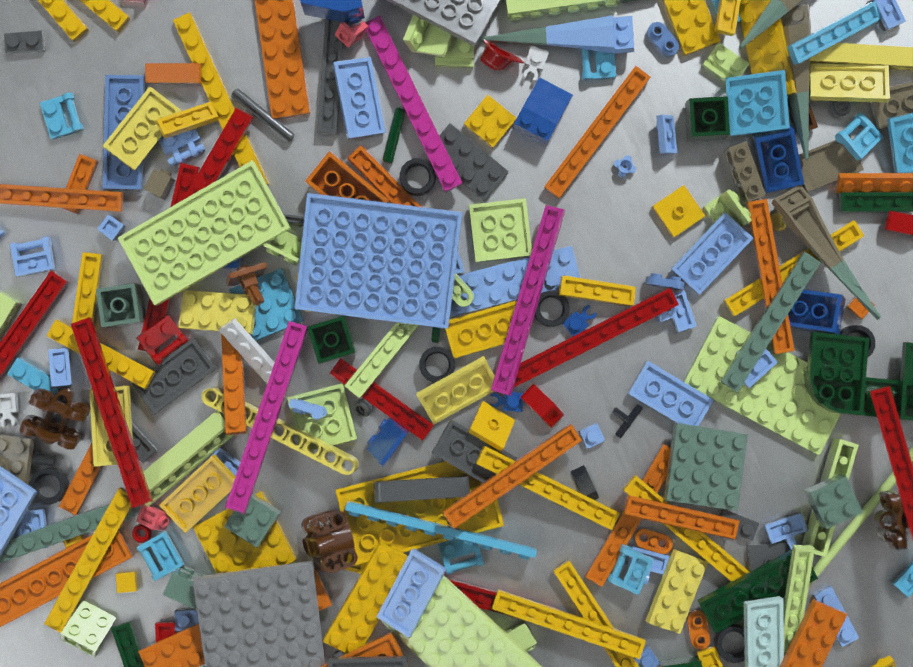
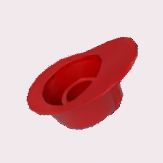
(497, 58)

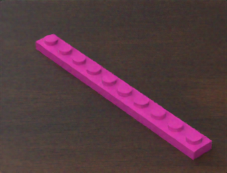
(413, 104)
(528, 300)
(266, 417)

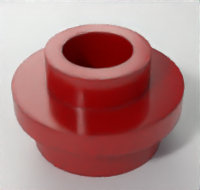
(136, 533)

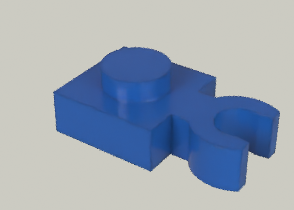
(577, 322)
(509, 403)

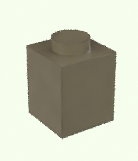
(159, 183)

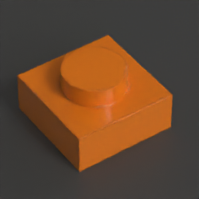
(857, 308)

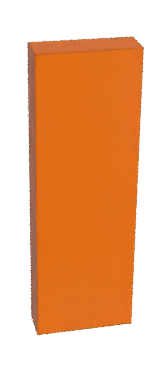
(173, 73)
(81, 175)

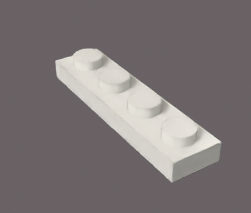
(248, 348)

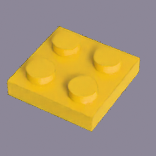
(490, 121)

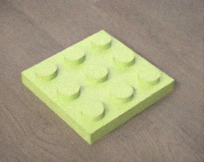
(500, 230)
(336, 425)

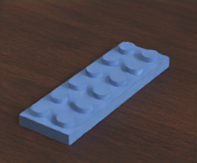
(120, 97)

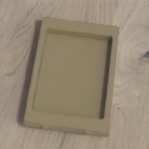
(826, 163)

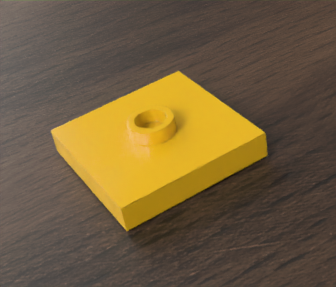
(678, 211)
(491, 426)

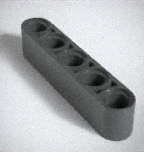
(421, 489)

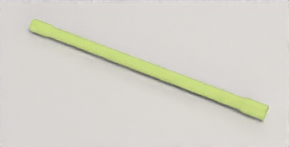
(855, 524)

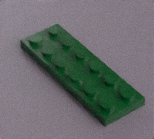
(726, 604)

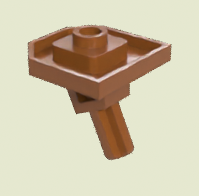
(247, 278)

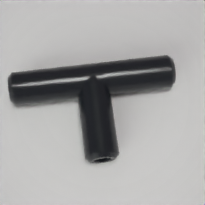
(627, 419)

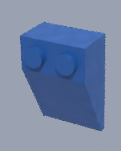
(334, 10)
(542, 111)
(778, 159)
(817, 312)
(387, 440)

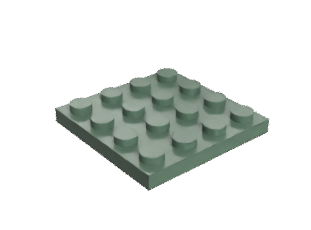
(705, 466)

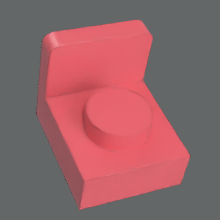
(352, 34)
(153, 518)

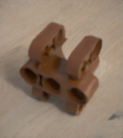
(36, 426)
(892, 507)
(329, 541)

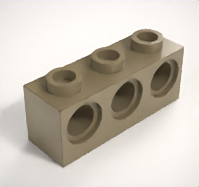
(744, 172)

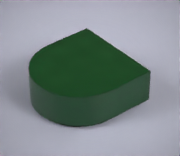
(435, 335)

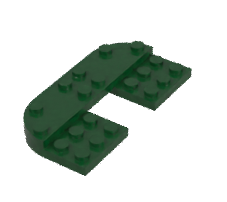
(839, 379)

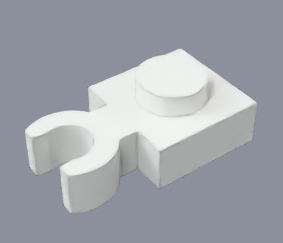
(536, 61)
(8, 405)

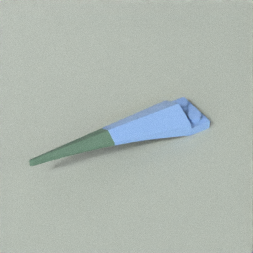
(597, 34)

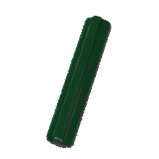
(394, 135)

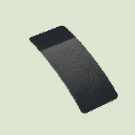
(584, 482)

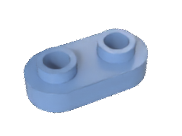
(660, 40)
(657, 281)

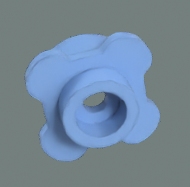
(627, 160)

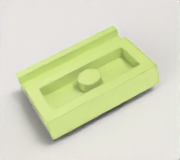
(459, 55)
(724, 63)

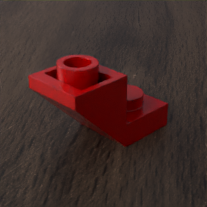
(899, 223)
(542, 405)

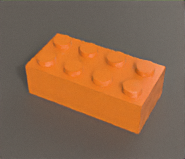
(337, 179)

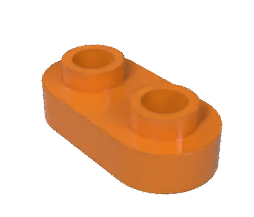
(652, 541)
(698, 630)

